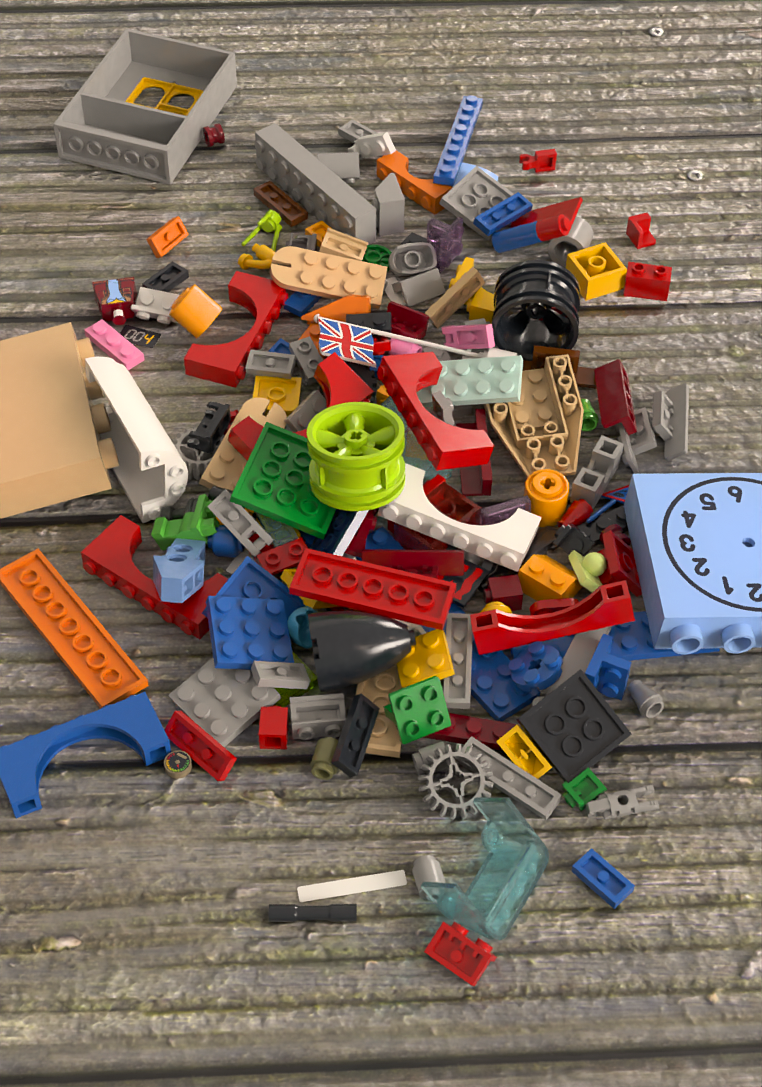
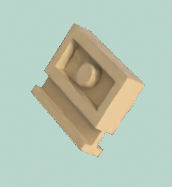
(343, 245)

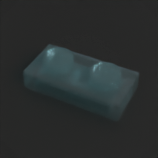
(278, 531)

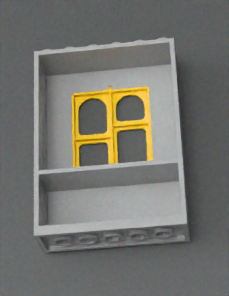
(152, 143)

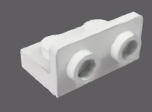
(154, 304)

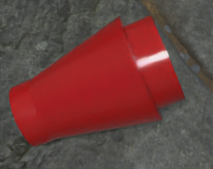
(576, 514)

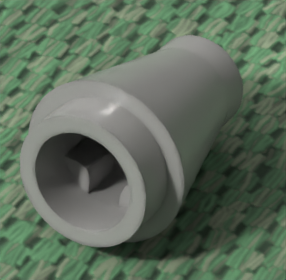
(647, 700)

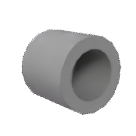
(577, 239)

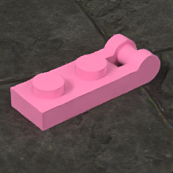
(469, 336)

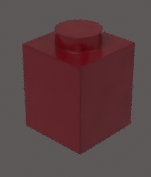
(505, 590)

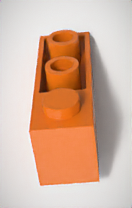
(339, 308)

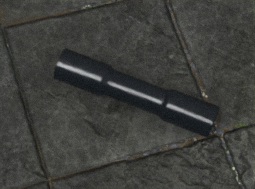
(330, 912)

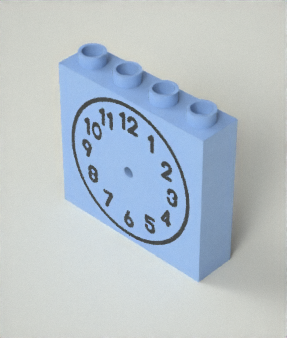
(699, 558)

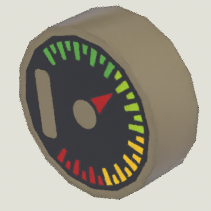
(177, 764)

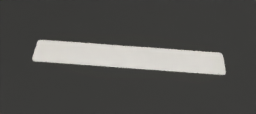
(351, 886)

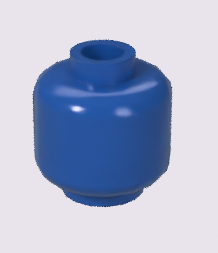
(225, 543)

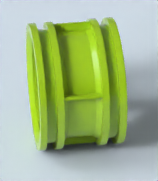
(356, 456)

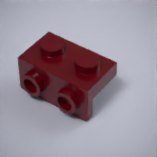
(407, 321)

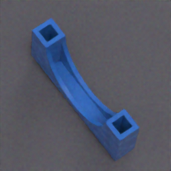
(127, 722)

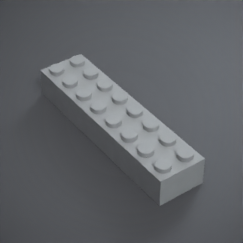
(314, 184)

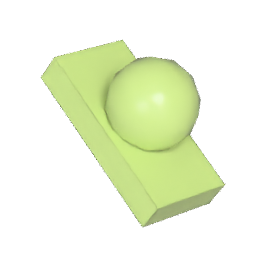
(588, 568)

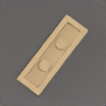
(455, 297)

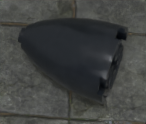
(355, 646)

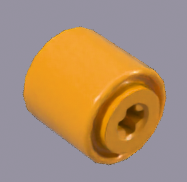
(194, 310)
(548, 495)

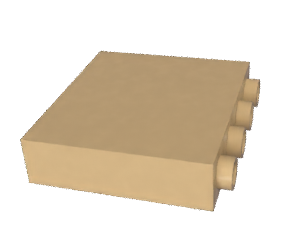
(50, 423)

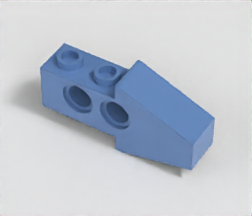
(180, 570)

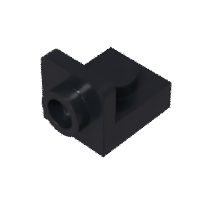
(572, 538)

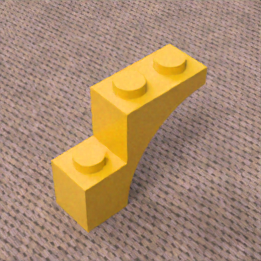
(481, 302)

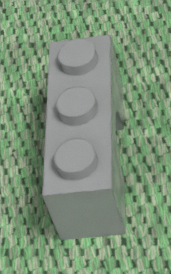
(603, 464)

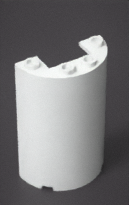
(148, 460)

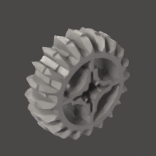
(194, 459)
(442, 784)

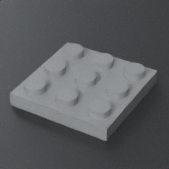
(474, 196)
(222, 700)

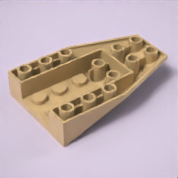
(547, 421)

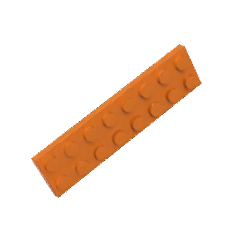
(71, 630)

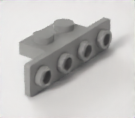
(671, 420)
(638, 442)

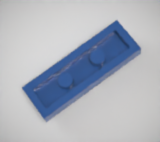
(502, 214)

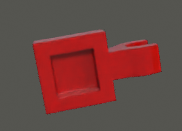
(542, 161)

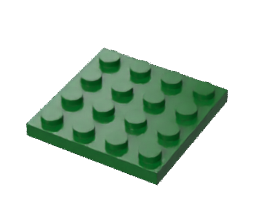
(279, 483)

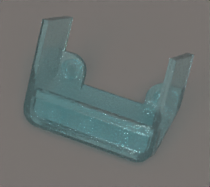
(505, 878)

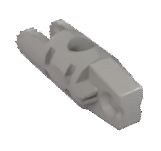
(609, 808)

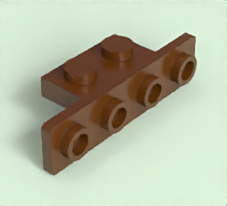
(584, 376)

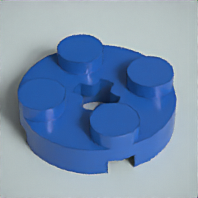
(524, 671)

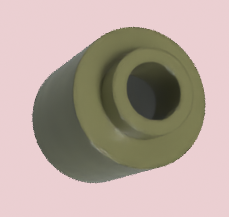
(322, 757)

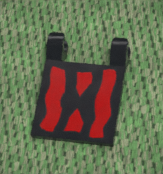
(470, 581)

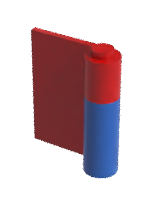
(538, 226)

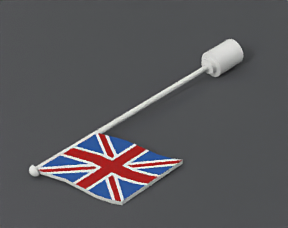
(356, 342)

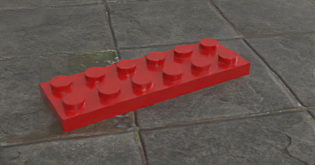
(373, 588)

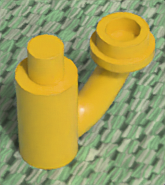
(262, 252)

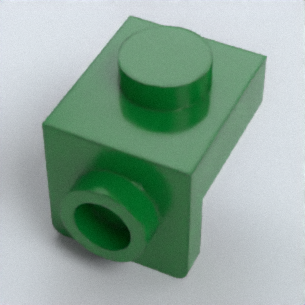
(583, 789)

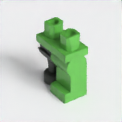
(191, 522)

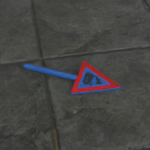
(616, 495)

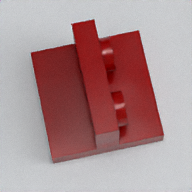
(620, 563)

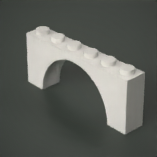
(500, 543)

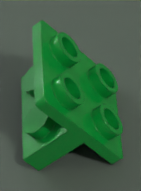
(418, 710)

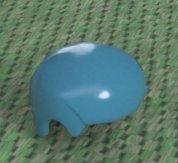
(299, 627)

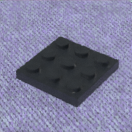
(574, 726)

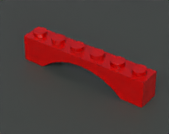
(502, 630)

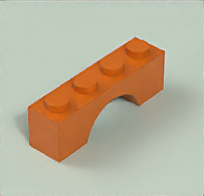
(419, 190)

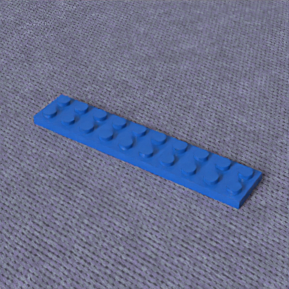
(490, 671)

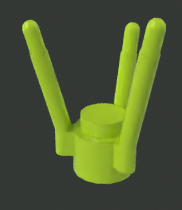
(269, 223)

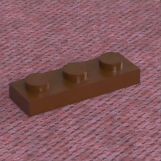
(280, 202)

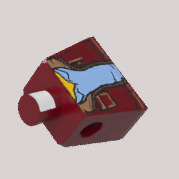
(115, 299)

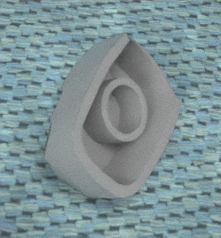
(412, 259)

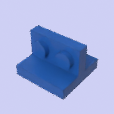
(608, 672)

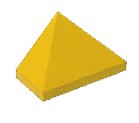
(524, 752)

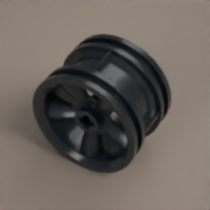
(536, 288)

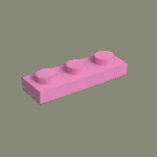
(114, 344)

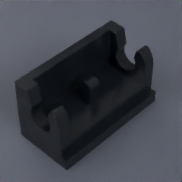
(211, 428)

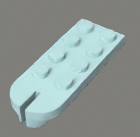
(477, 381)

